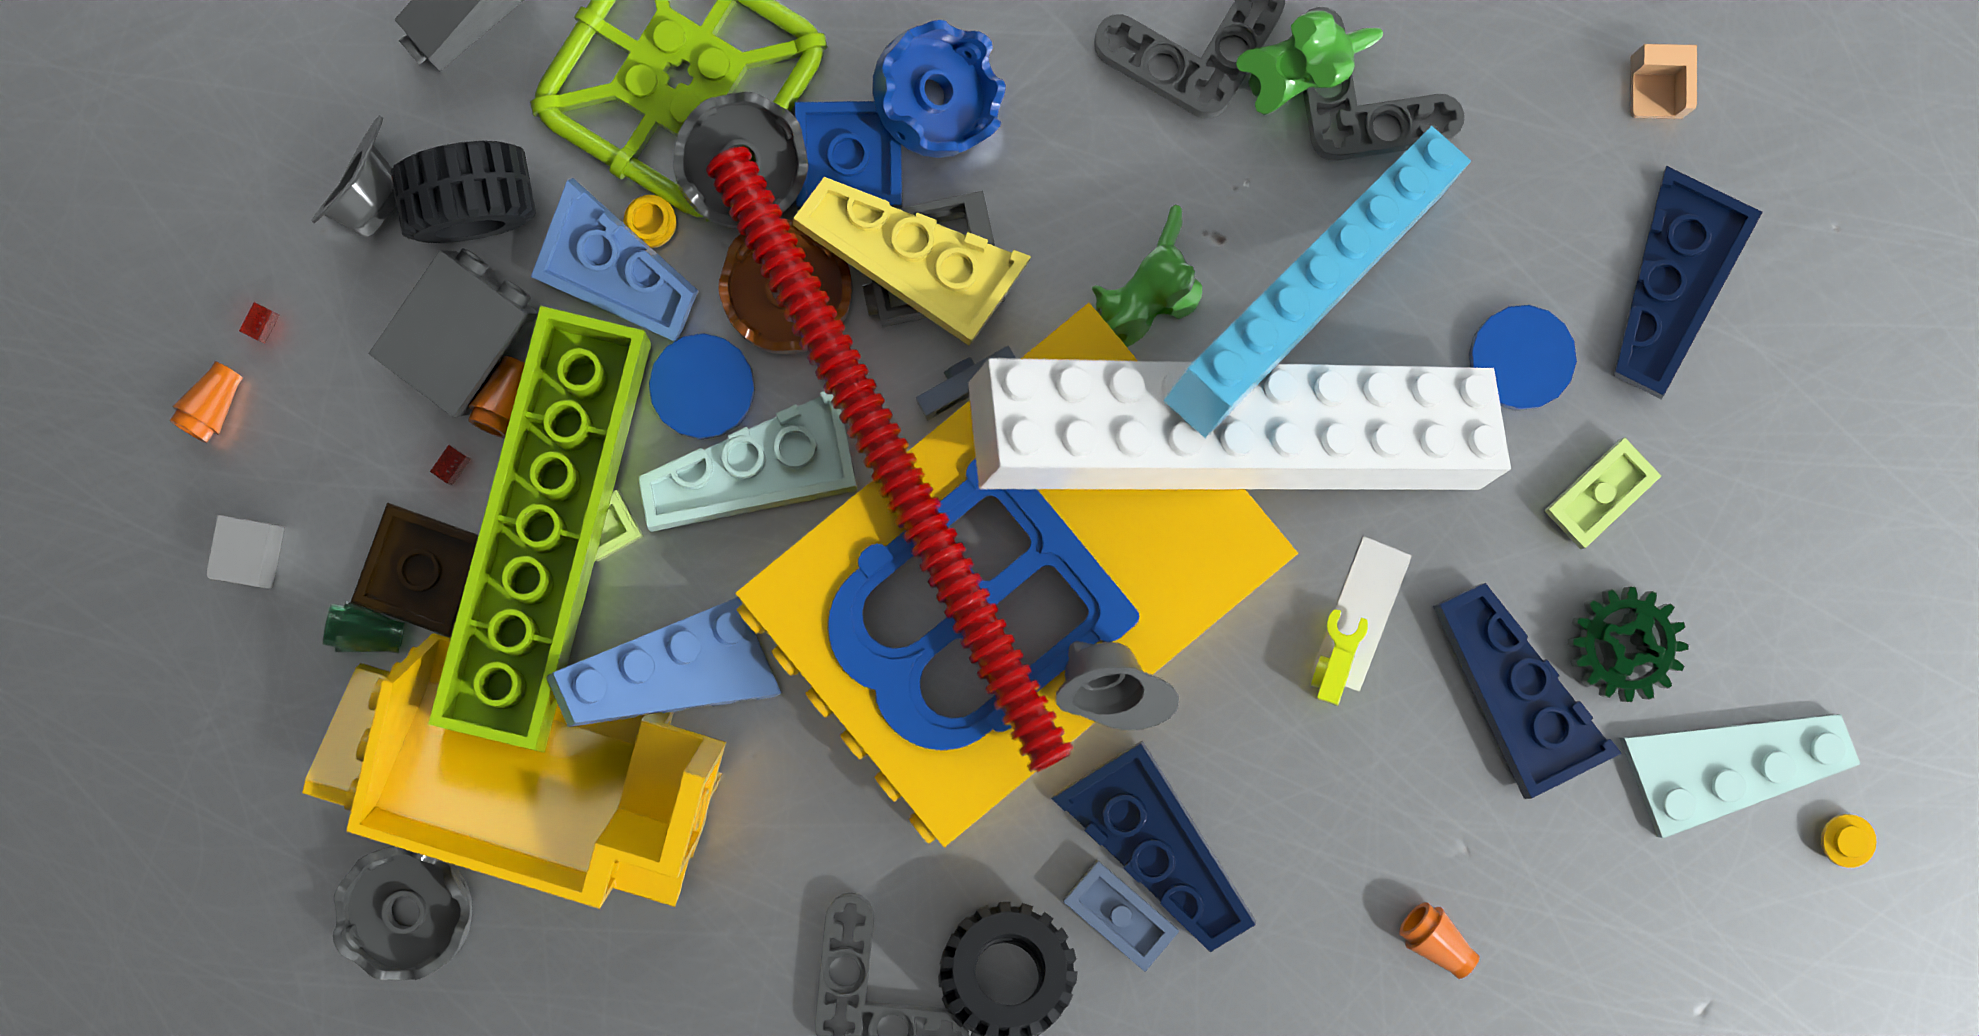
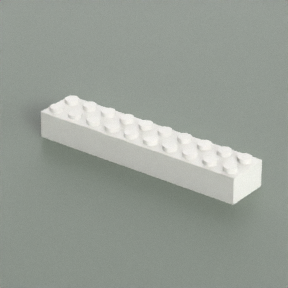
(1295, 430)

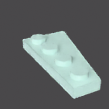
(771, 465)
(1726, 768)

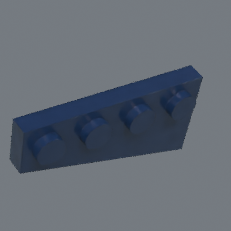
(1683, 268)
(1528, 709)
(1150, 832)

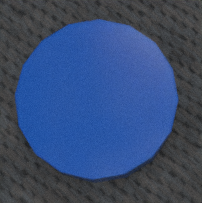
(1528, 353)
(702, 386)

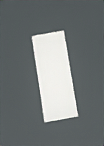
(1367, 595)

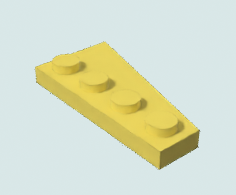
(930, 267)

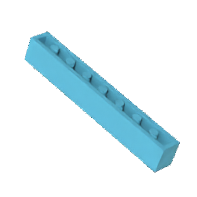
(1315, 283)

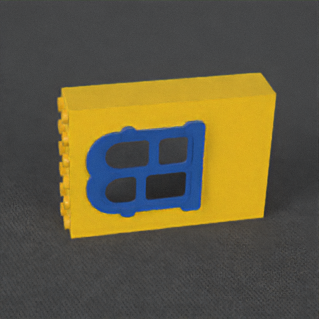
(1141, 560)

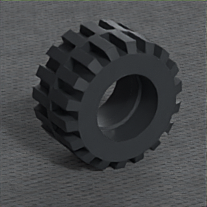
(463, 191)
(1035, 936)

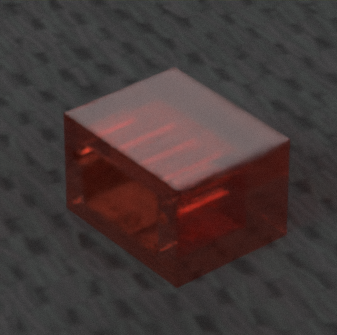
(259, 323)
(450, 465)

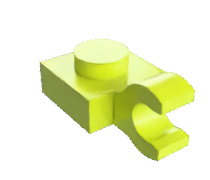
(1333, 672)

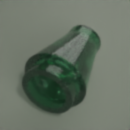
(361, 630)

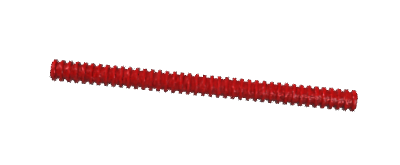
(888, 457)

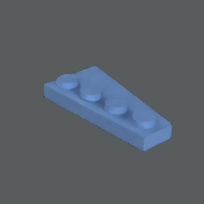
(678, 667)

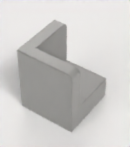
(244, 552)

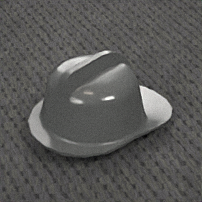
(365, 191)
(1112, 688)

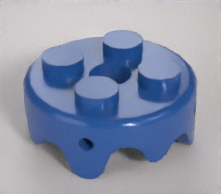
(962, 69)

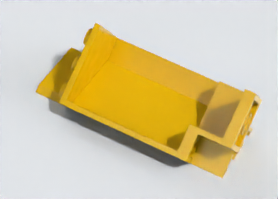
(585, 817)

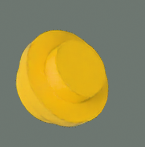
(651, 219)
(1848, 840)

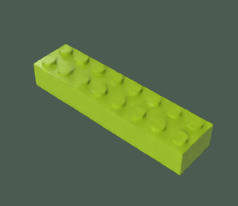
(541, 528)

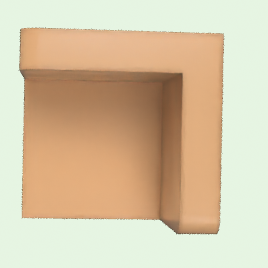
(1663, 81)

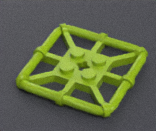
(644, 79)

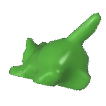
(1314, 57)
(1158, 287)

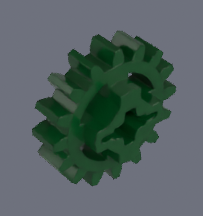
(1616, 662)

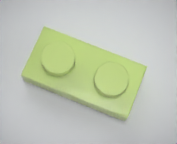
(1602, 493)

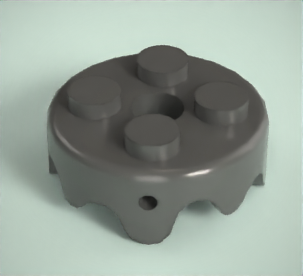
(742, 121)
(366, 923)

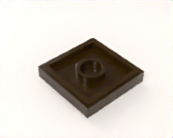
(416, 570)

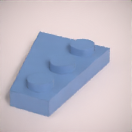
(610, 266)

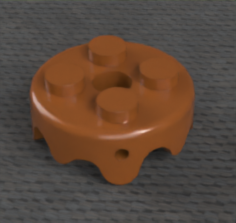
(752, 305)

